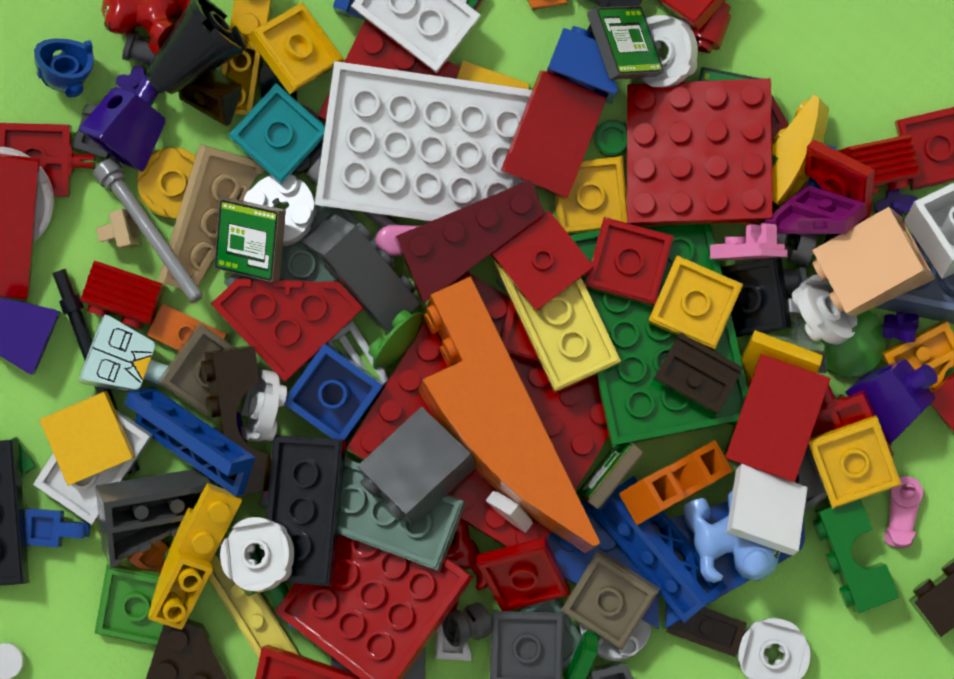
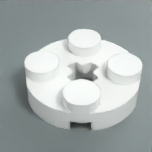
(682, 50)
(300, 200)
(820, 313)
(261, 407)
(274, 566)
(762, 635)

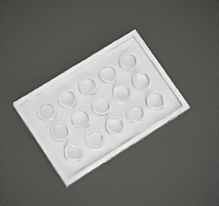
(414, 142)

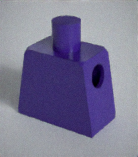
(126, 125)
(25, 332)
(897, 394)

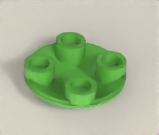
(398, 341)
(861, 351)

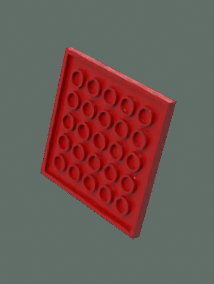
(570, 417)

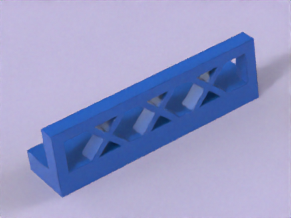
(192, 439)
(655, 554)

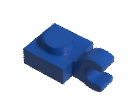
(48, 527)

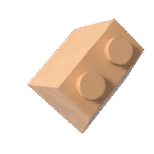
(871, 263)

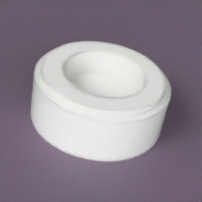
(11, 660)

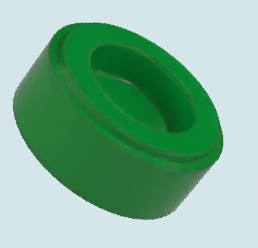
(611, 138)

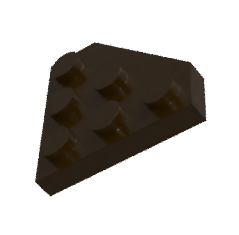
(186, 655)

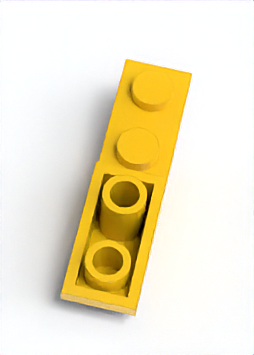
(246, 67)
(791, 146)
(191, 555)

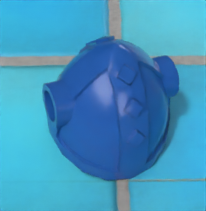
(66, 70)

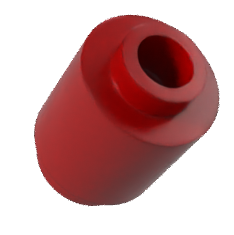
(712, 33)

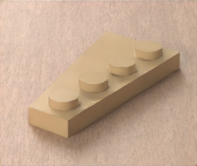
(194, 236)

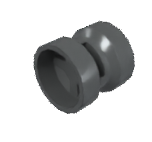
(467, 624)

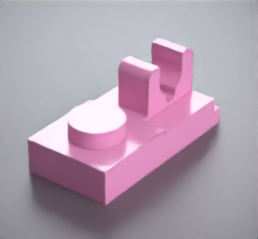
(758, 244)

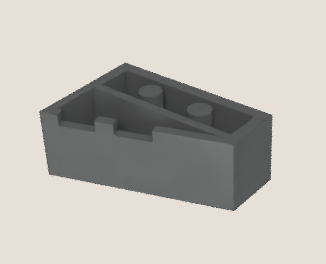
(362, 269)
(144, 510)

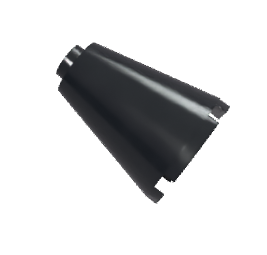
(195, 47)

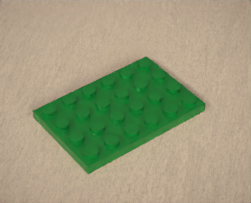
(631, 400)

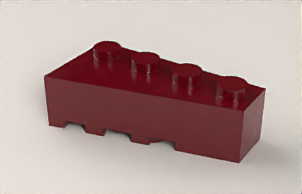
(458, 241)

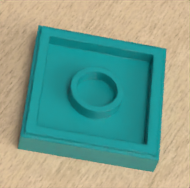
(278, 134)

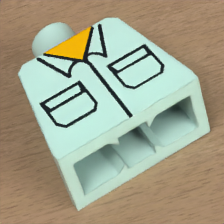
(120, 358)

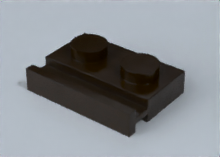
(698, 373)

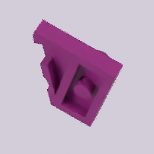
(818, 213)

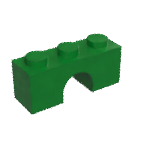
(863, 586)

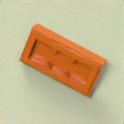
(175, 327)

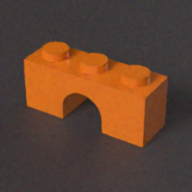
(675, 482)

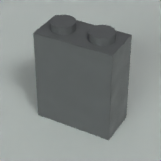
(416, 467)

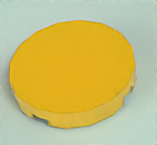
(165, 181)

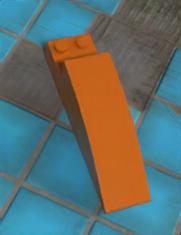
(494, 418)

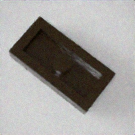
(711, 630)

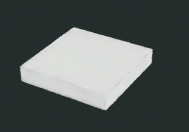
(767, 510)

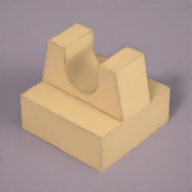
(121, 230)

